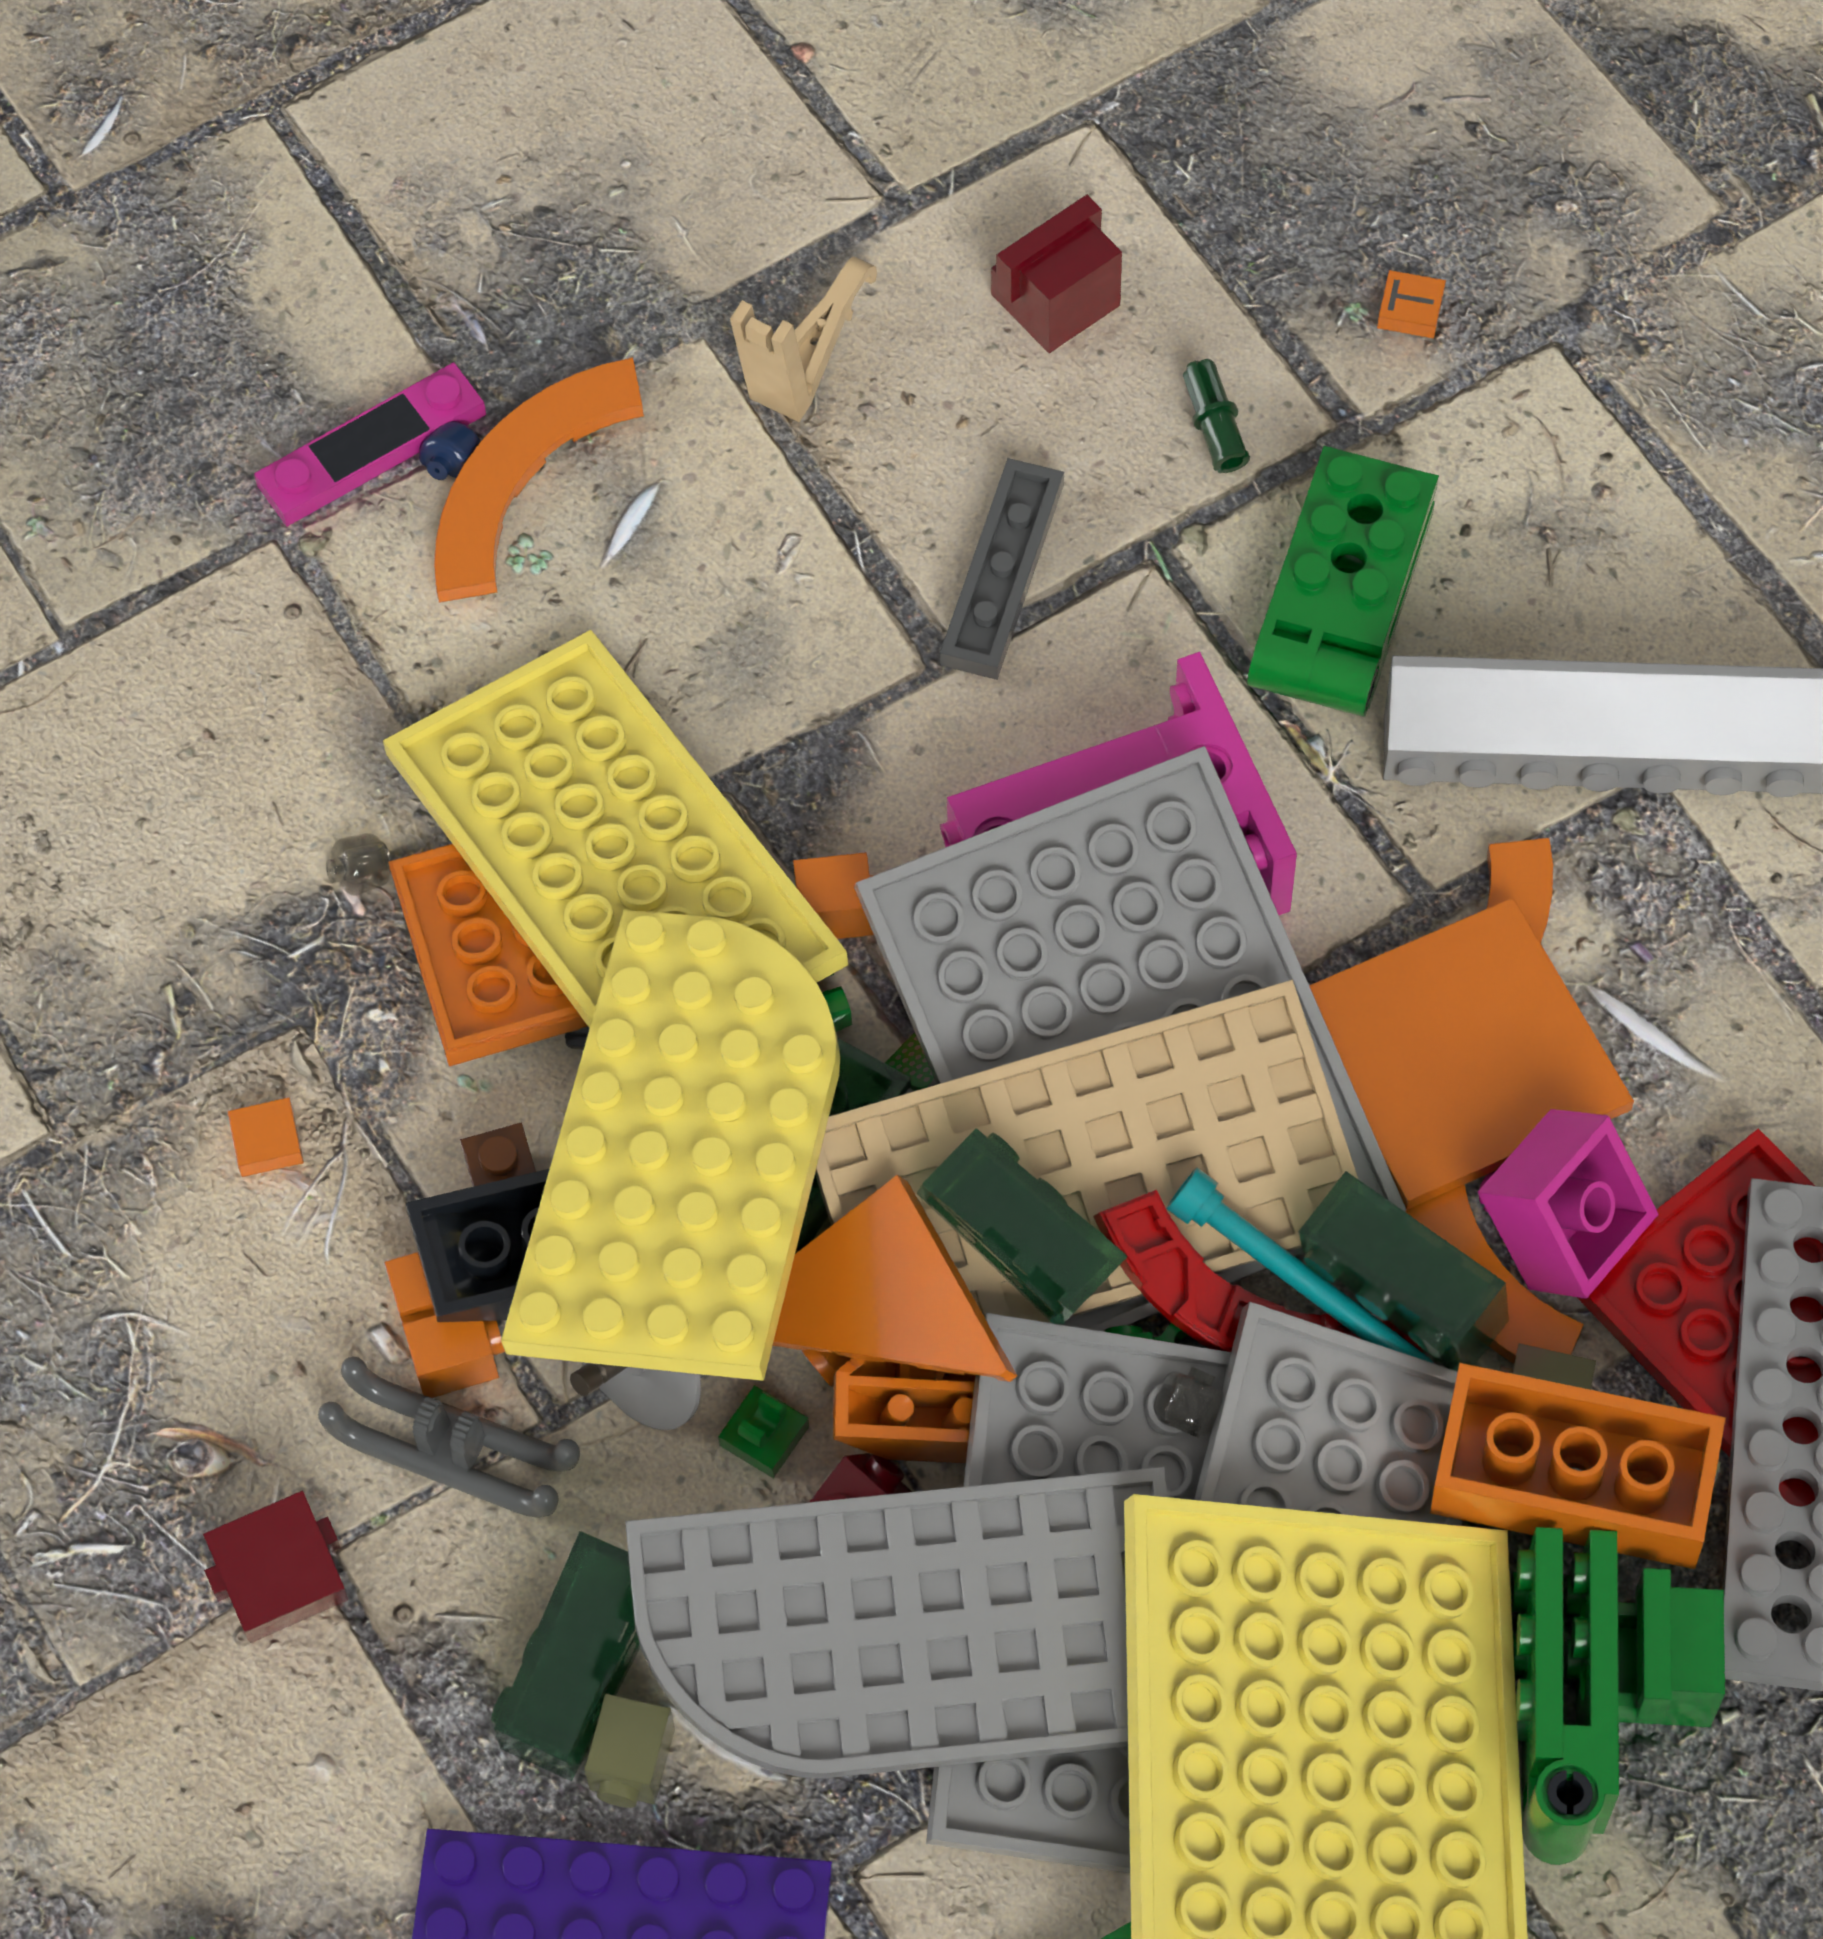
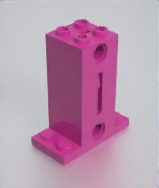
(1197, 722)

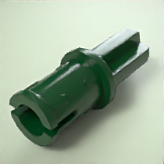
(1215, 416)

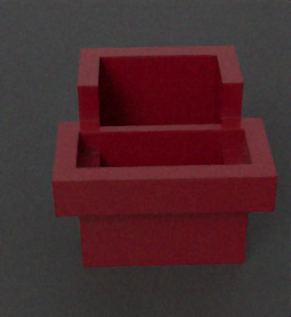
(1060, 275)
(275, 1566)

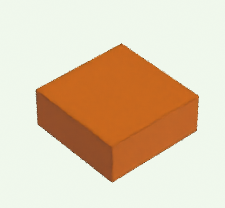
(265, 1137)

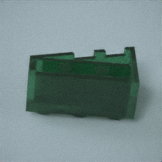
(1020, 1226)
(1405, 1273)
(571, 1661)

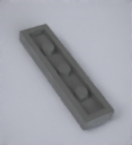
(1002, 569)

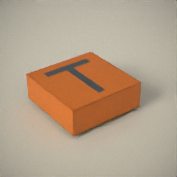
(1411, 304)

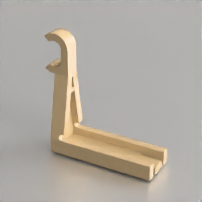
(784, 366)

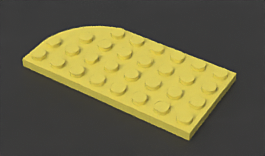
(681, 1156)

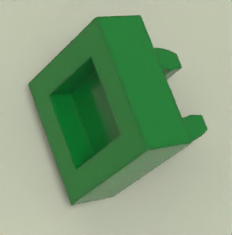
(763, 1431)

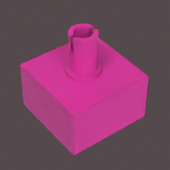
(1568, 1203)

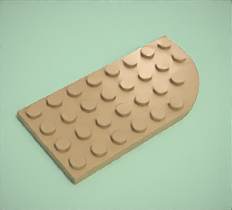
(1117, 1119)

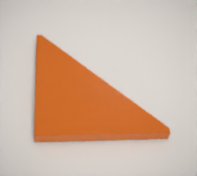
(887, 1292)

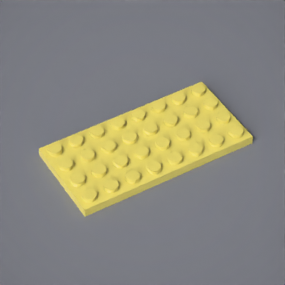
(592, 807)

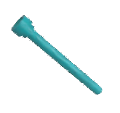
(1203, 1204)

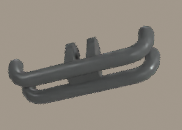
(447, 1443)

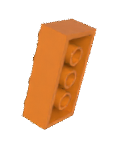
(1640, 1462)

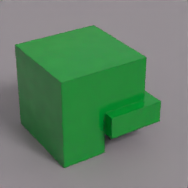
(1670, 1653)

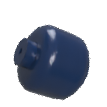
(448, 449)

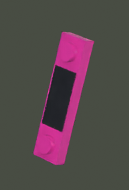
(367, 444)

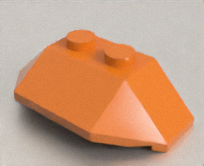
(903, 1411)

